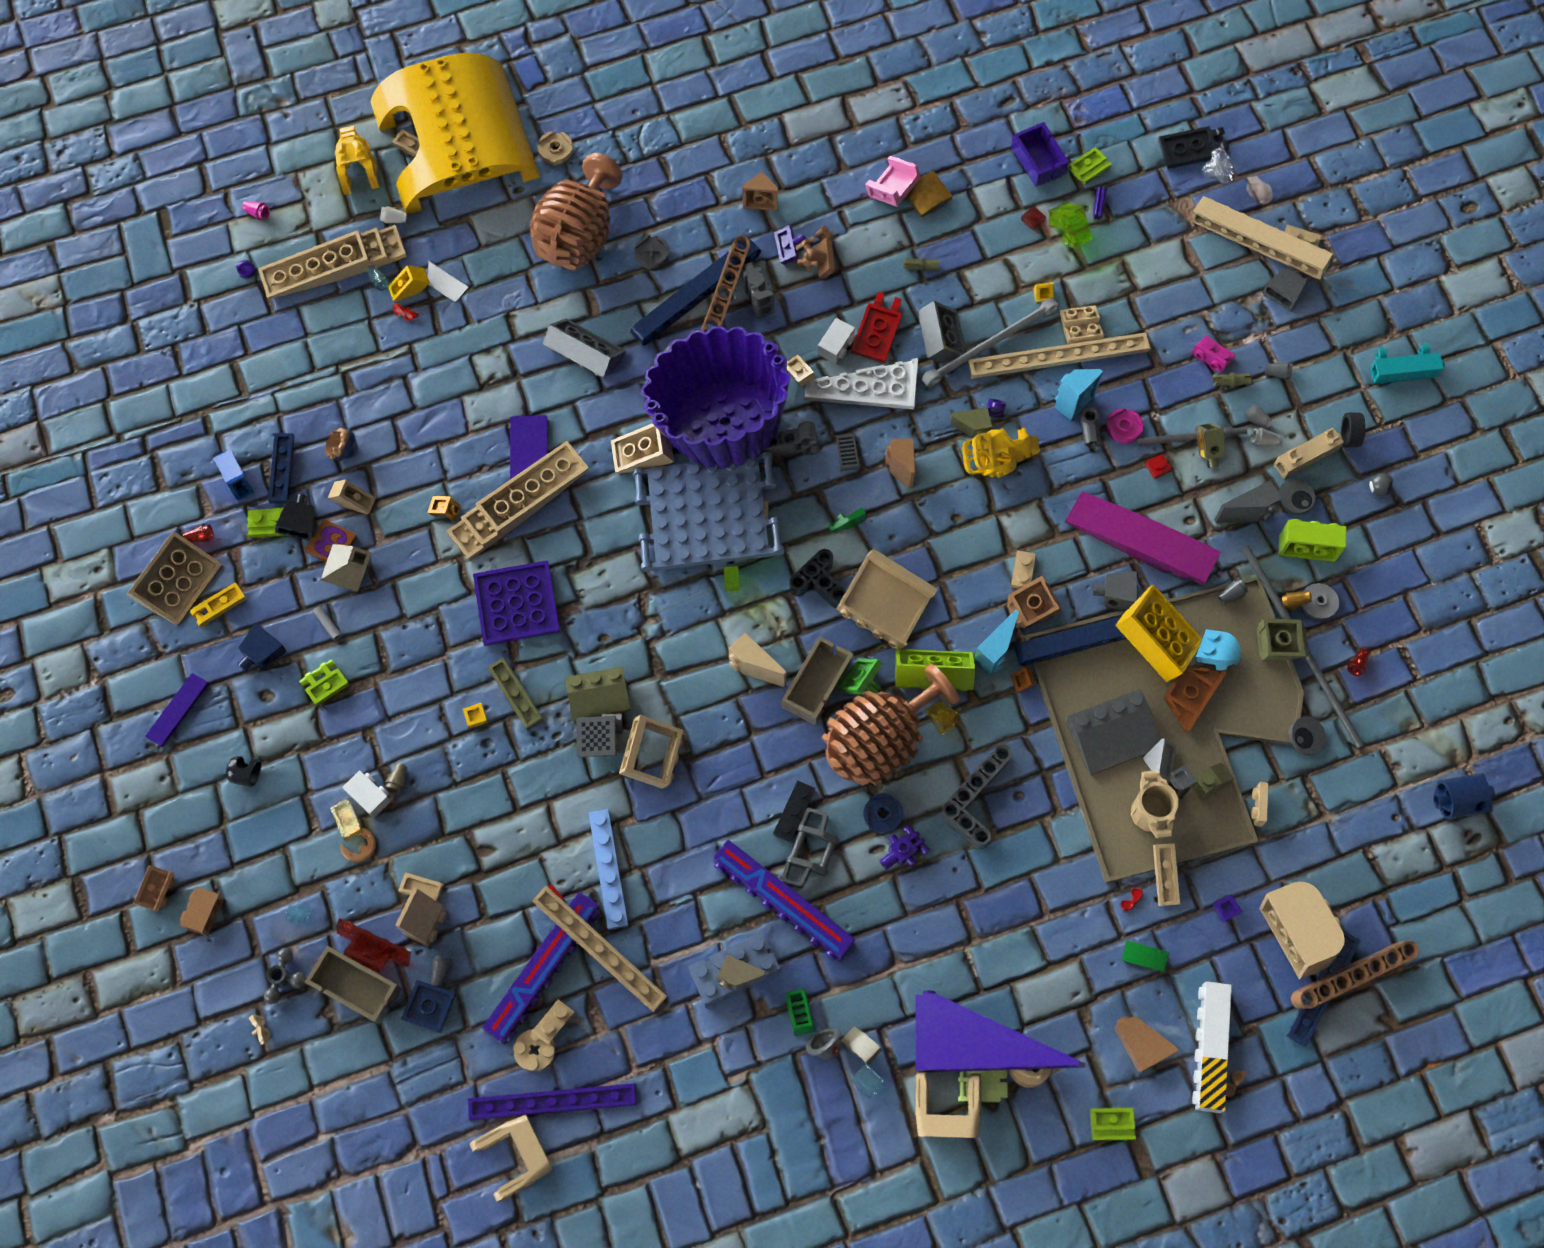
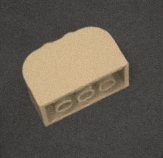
(1303, 927)

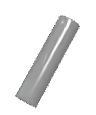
(327, 623)

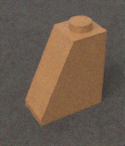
(1143, 1043)

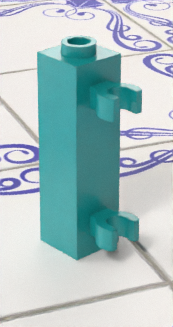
(1406, 367)

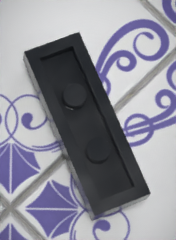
(794, 811)

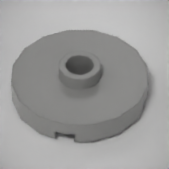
(1317, 610)

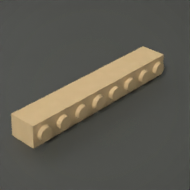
(1261, 237)

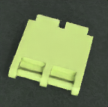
(991, 1088)

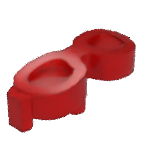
(407, 313)

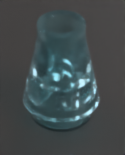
(379, 279)

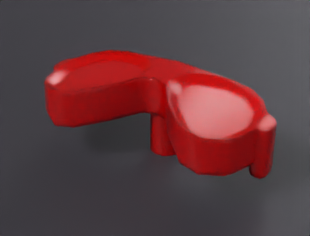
(1136, 895)

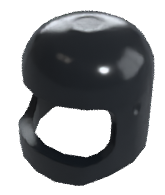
(241, 773)

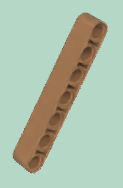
(727, 286)
(1346, 974)

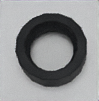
(1353, 429)

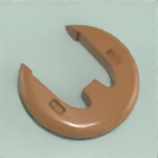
(366, 851)

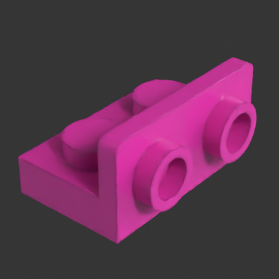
(1213, 354)

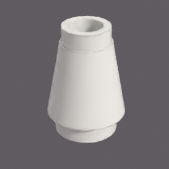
(392, 215)

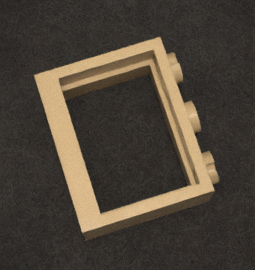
(632, 748)

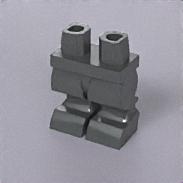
(754, 286)

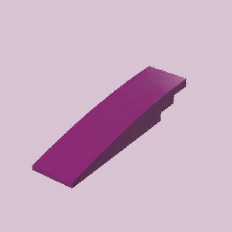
(1143, 538)

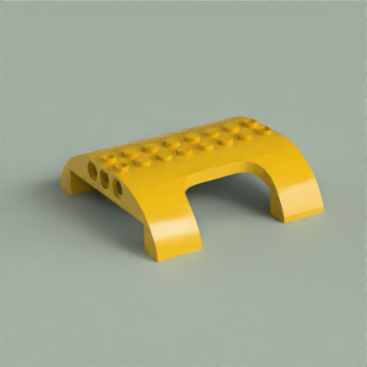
(462, 122)

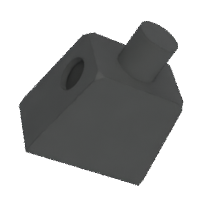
(1285, 287)
(1118, 590)

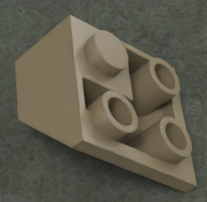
(346, 566)

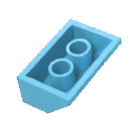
(1077, 391)

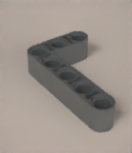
(972, 793)

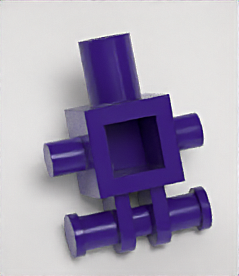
(903, 850)

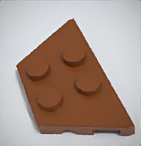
(1191, 693)

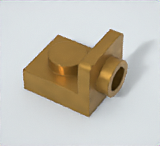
(444, 507)

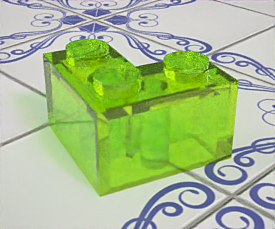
(1072, 222)

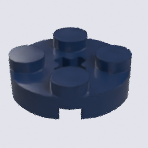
(877, 823)

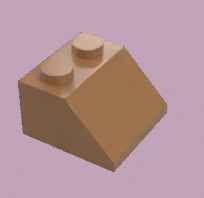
(901, 460)

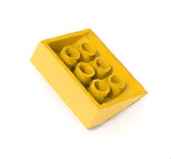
(1160, 633)

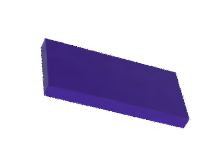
(527, 441)

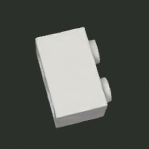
(836, 340)
(366, 793)

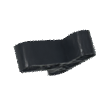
(821, 576)

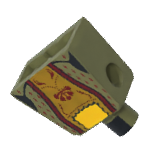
(1210, 443)

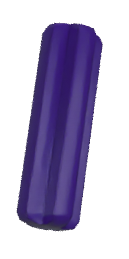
(1099, 203)

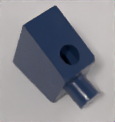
(259, 649)

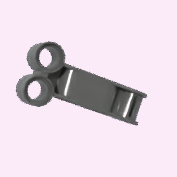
(803, 439)

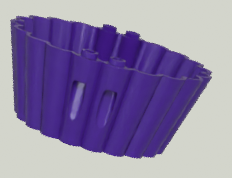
(715, 380)

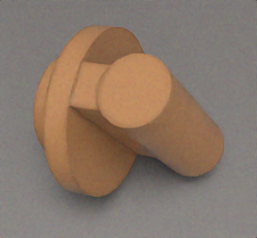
(824, 233)

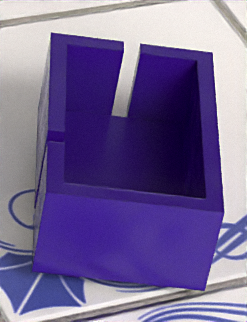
(1037, 159)

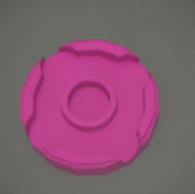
(1124, 426)

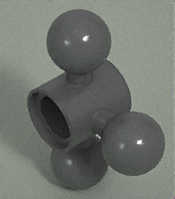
(296, 980)

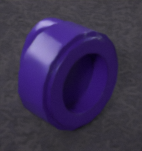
(246, 269)
(996, 404)

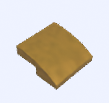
(928, 194)

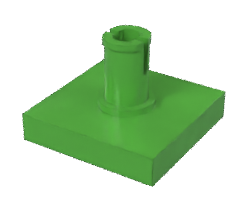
(861, 677)

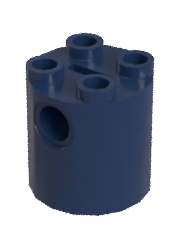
(1464, 796)

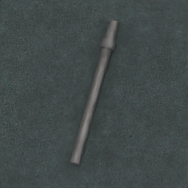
(1229, 432)

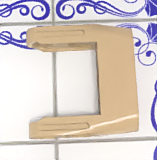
(948, 1125)
(529, 1148)

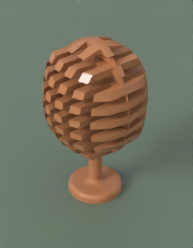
(574, 217)
(880, 731)

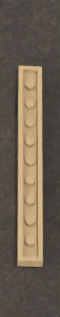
(1058, 355)

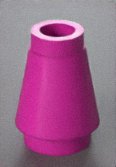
(256, 209)

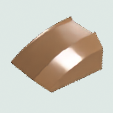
(1034, 602)

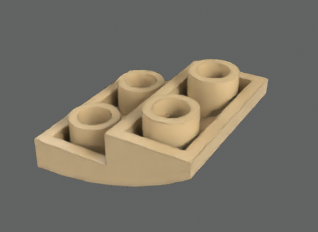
(1081, 324)

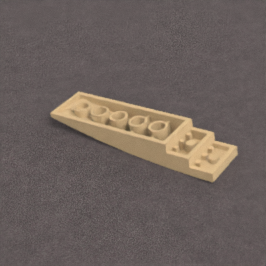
(332, 261)
(517, 500)

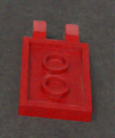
(877, 329)

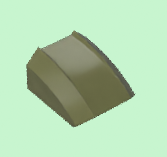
(1282, 639)

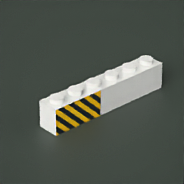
(1213, 1047)

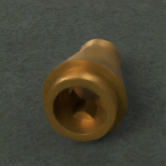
(1296, 599)

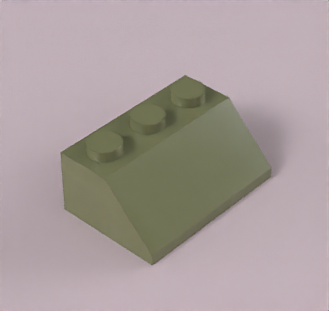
(597, 693)

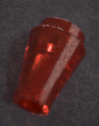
(199, 534)
(1358, 664)

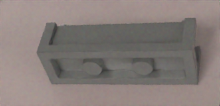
(1181, 781)

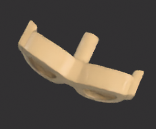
(263, 1033)

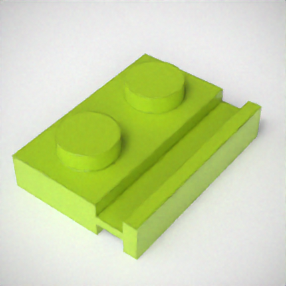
(1089, 165)
(263, 522)
(1112, 1124)

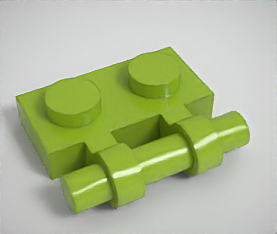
(326, 686)

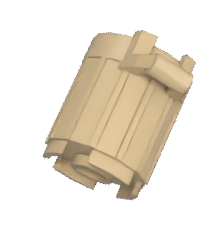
(1155, 805)

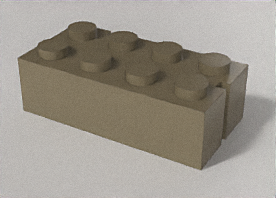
(817, 680)
(353, 985)

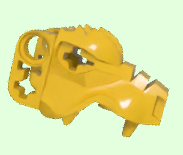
(351, 149)
(997, 453)

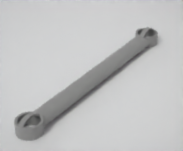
(1046, 309)

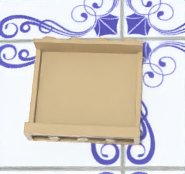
(886, 599)

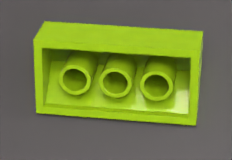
(955, 665)

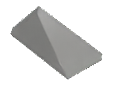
(1161, 758)

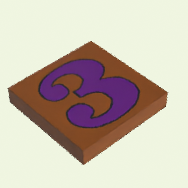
(325, 536)

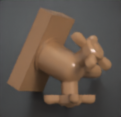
(820, 256)

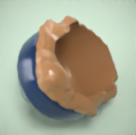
(341, 444)

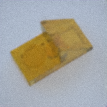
(942, 716)

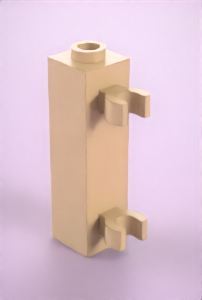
(1308, 453)

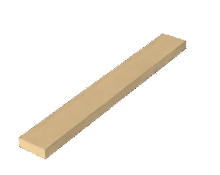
(599, 948)

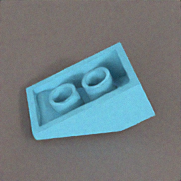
(992, 651)

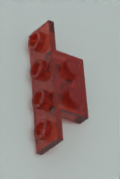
(369, 948)

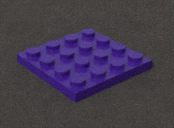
(516, 603)

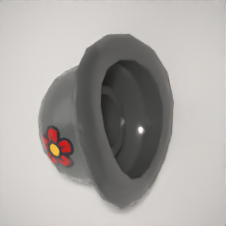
(824, 1043)

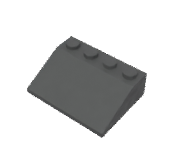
(1114, 731)

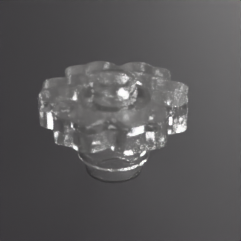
(1219, 166)

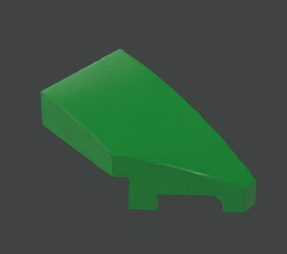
(850, 521)

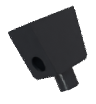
(296, 519)

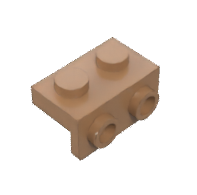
(153, 888)

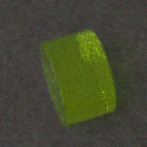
(731, 578)

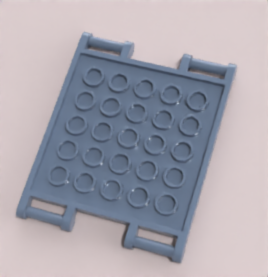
(707, 514)

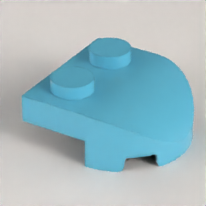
(1219, 649)

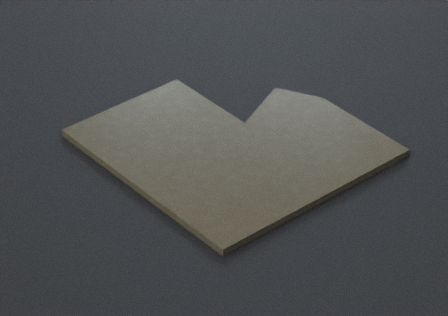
(1250, 703)

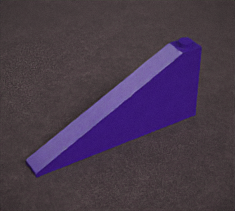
(964, 1041)

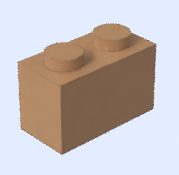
(201, 911)

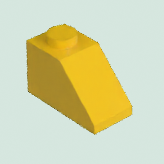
(408, 283)

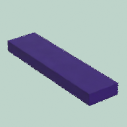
(177, 710)

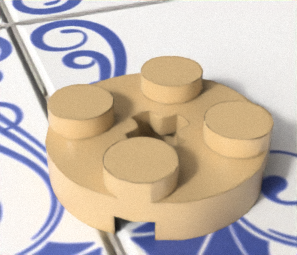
(557, 156)
(533, 1062)

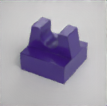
(1227, 908)

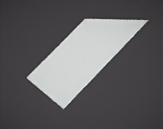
(445, 283)

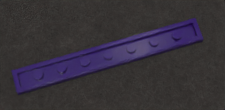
(552, 1102)

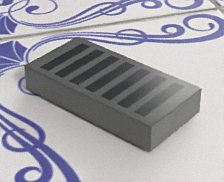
(847, 452)

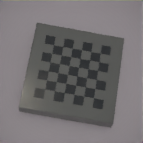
(596, 736)

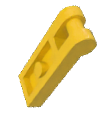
(218, 604)

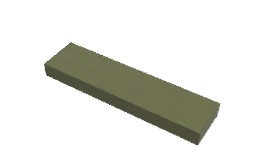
(515, 694)

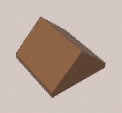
(760, 193)

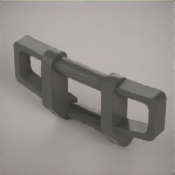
(793, 859)

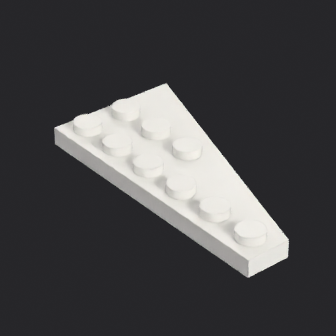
(873, 386)

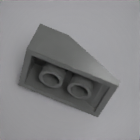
(1251, 506)

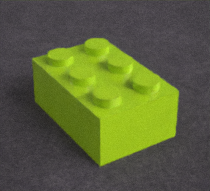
(1312, 540)

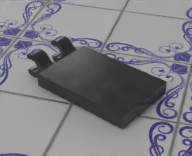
(1191, 146)

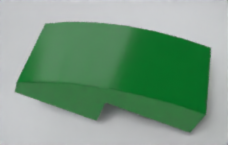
(1145, 956)

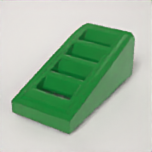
(806, 1022)

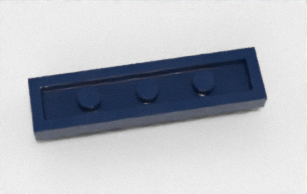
(281, 468)

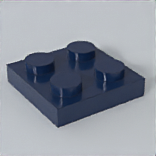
(428, 1006)

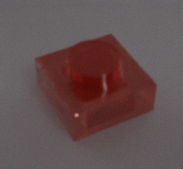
(1033, 218)

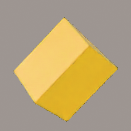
(1043, 291)

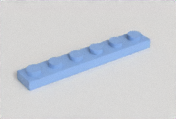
(608, 869)

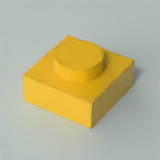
(475, 715)

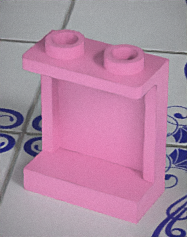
(894, 182)

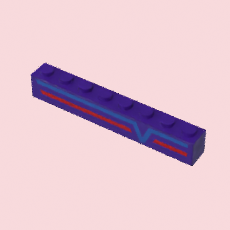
(783, 900)
(537, 975)

